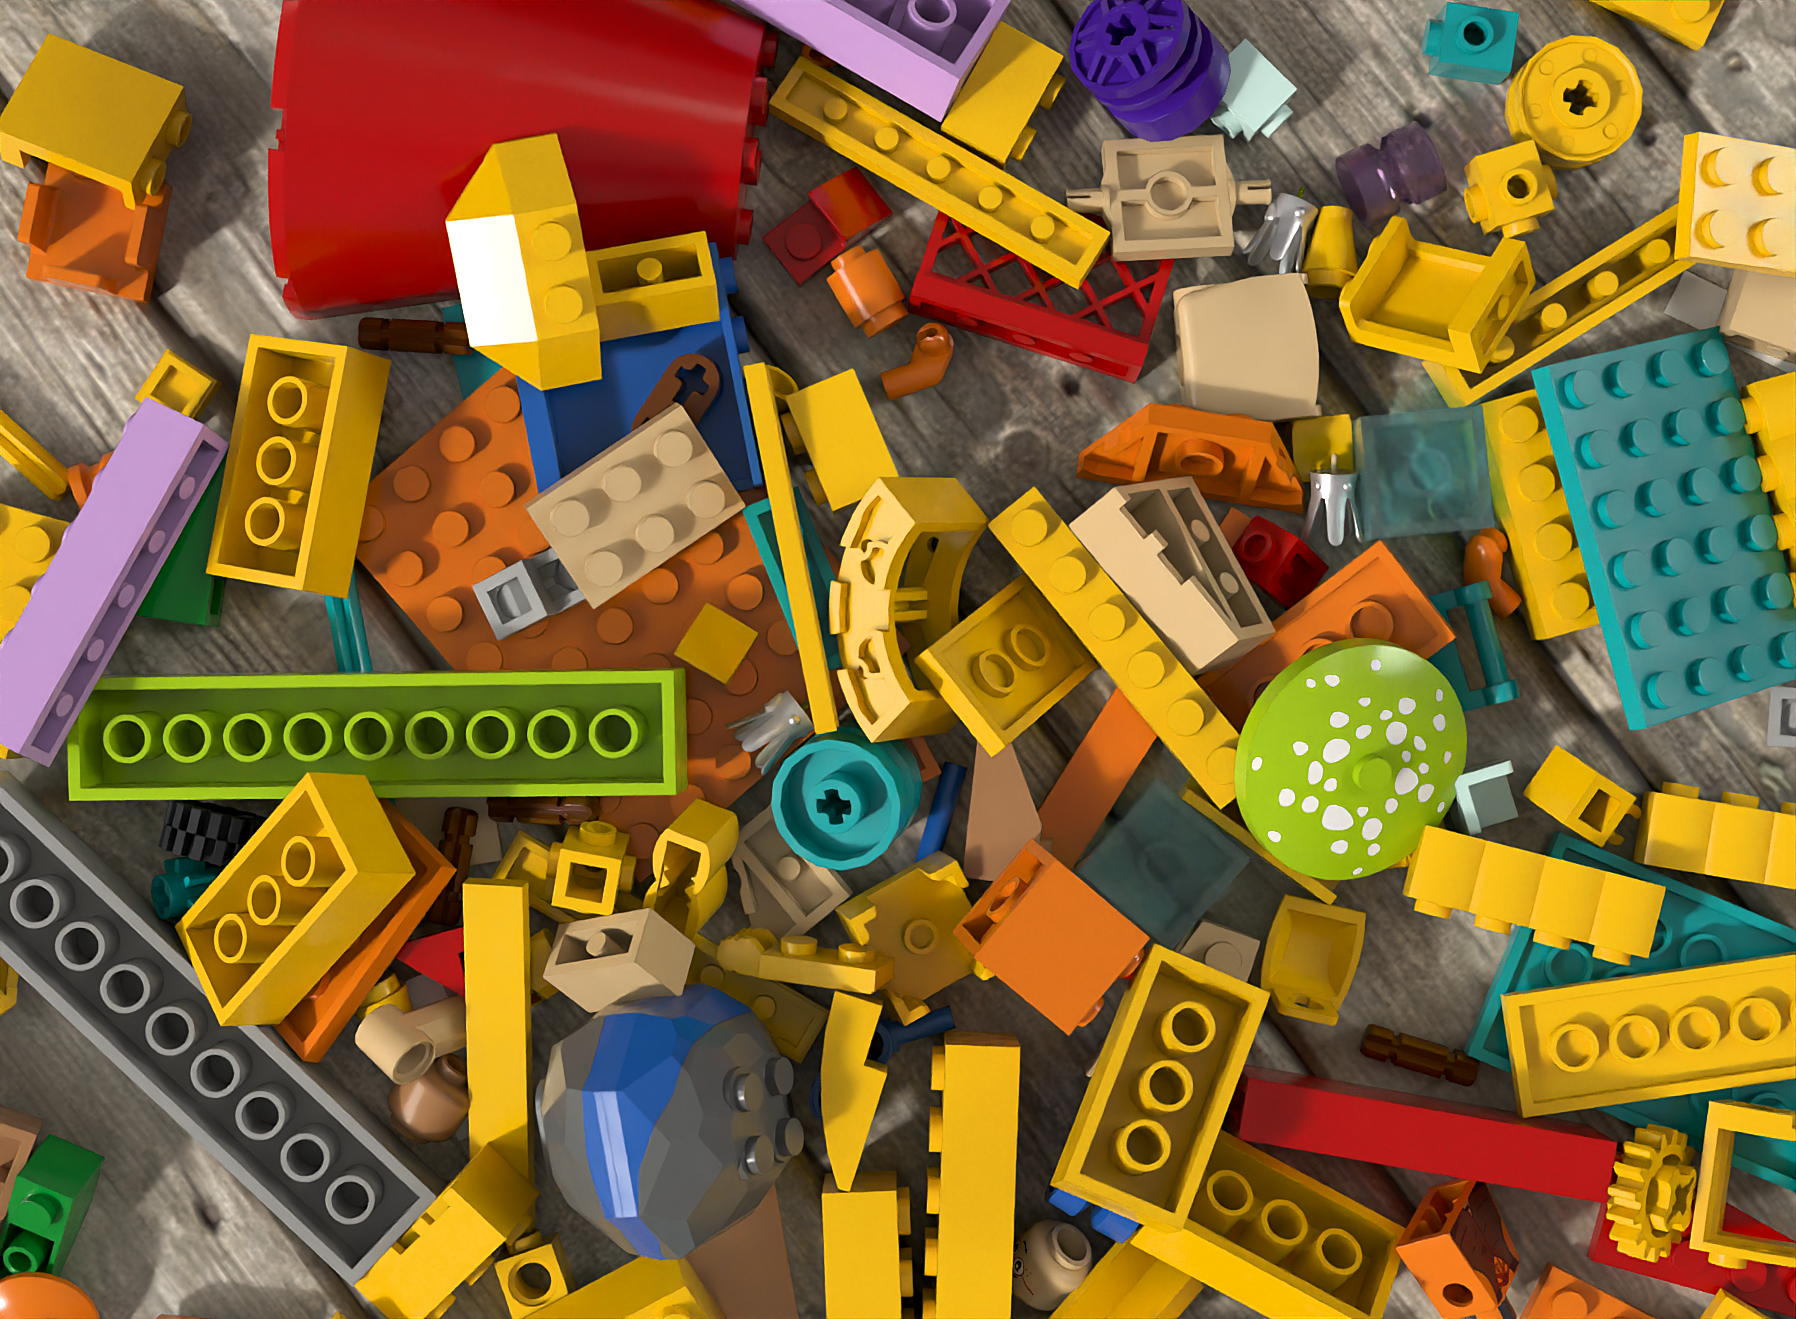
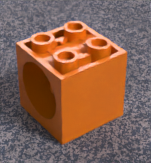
(1051, 938)

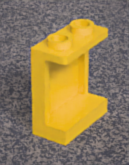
(95, 118)
(1436, 298)

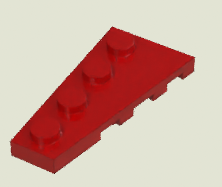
(1757, 1285)

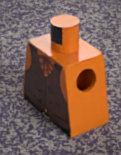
(1461, 1251)

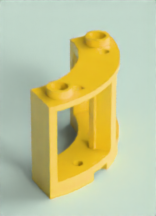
(868, 604)
(1723, 1121)

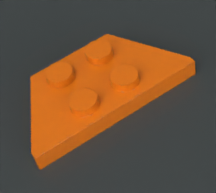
(1224, 454)

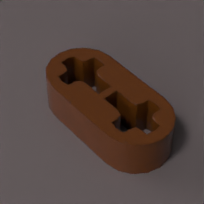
(672, 384)

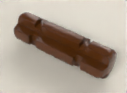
(414, 336)
(545, 809)
(459, 827)
(1419, 1055)

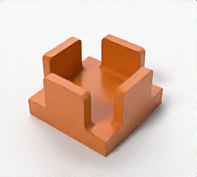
(89, 238)

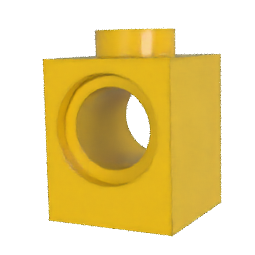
(533, 1249)

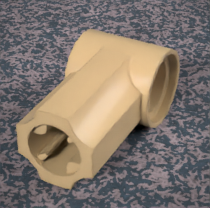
(410, 1041)

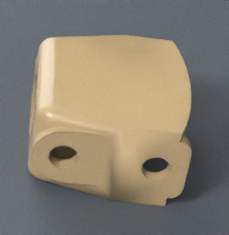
(1248, 348)

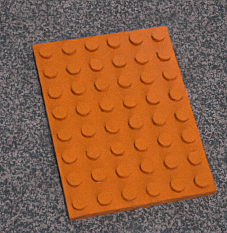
(457, 516)

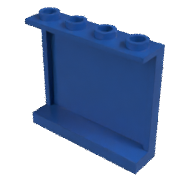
(583, 419)

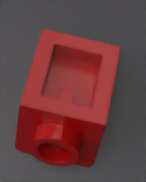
(1278, 562)

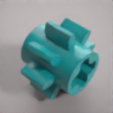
(181, 886)

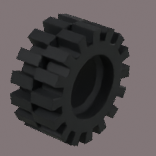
(207, 830)

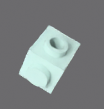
(1253, 97)

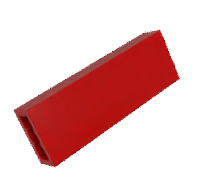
(1422, 1133)

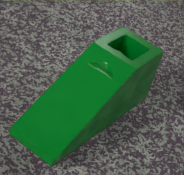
(48, 1207)

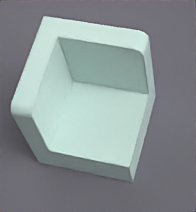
(1483, 797)

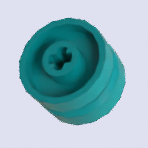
(845, 797)

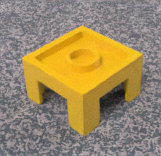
(914, 922)

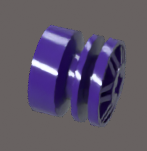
(1150, 65)

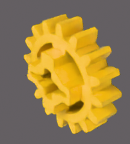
(1652, 1192)

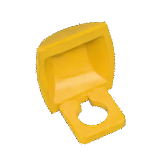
(1311, 957)

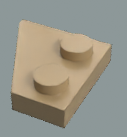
(780, 886)

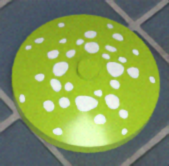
(1350, 758)

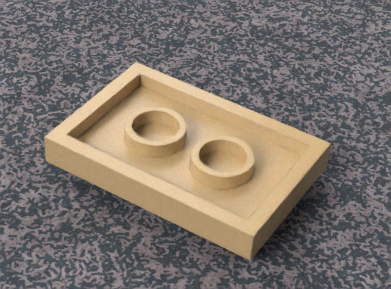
(634, 505)

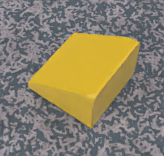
(1316, 439)
(716, 643)

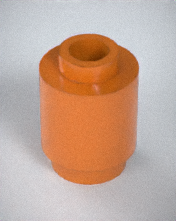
(867, 291)

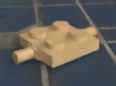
(1168, 198)

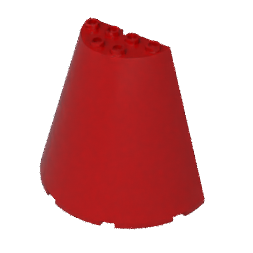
(407, 96)

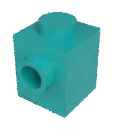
(1471, 43)

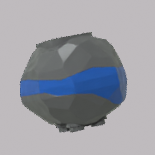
(667, 1119)

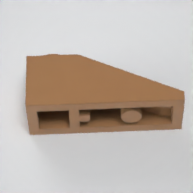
(999, 815)

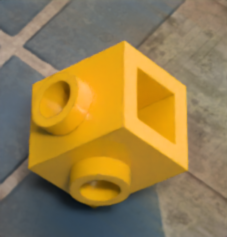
(1511, 170)
(591, 868)

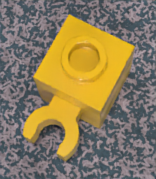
(1581, 797)

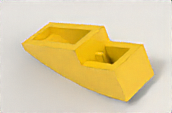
(849, 1081)

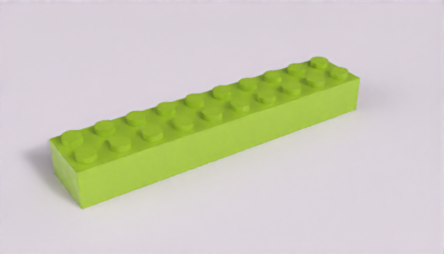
(399, 728)

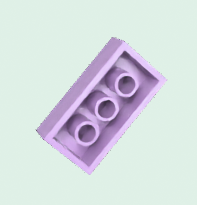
(903, 46)

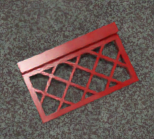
(1032, 325)

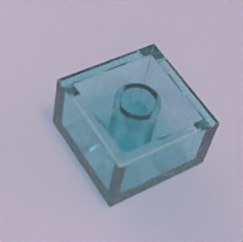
(1422, 474)
(1162, 863)

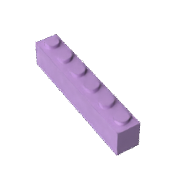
(101, 575)

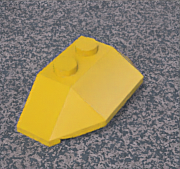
(526, 266)

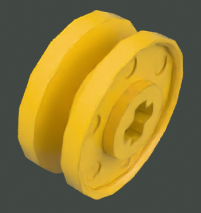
(1603, 85)

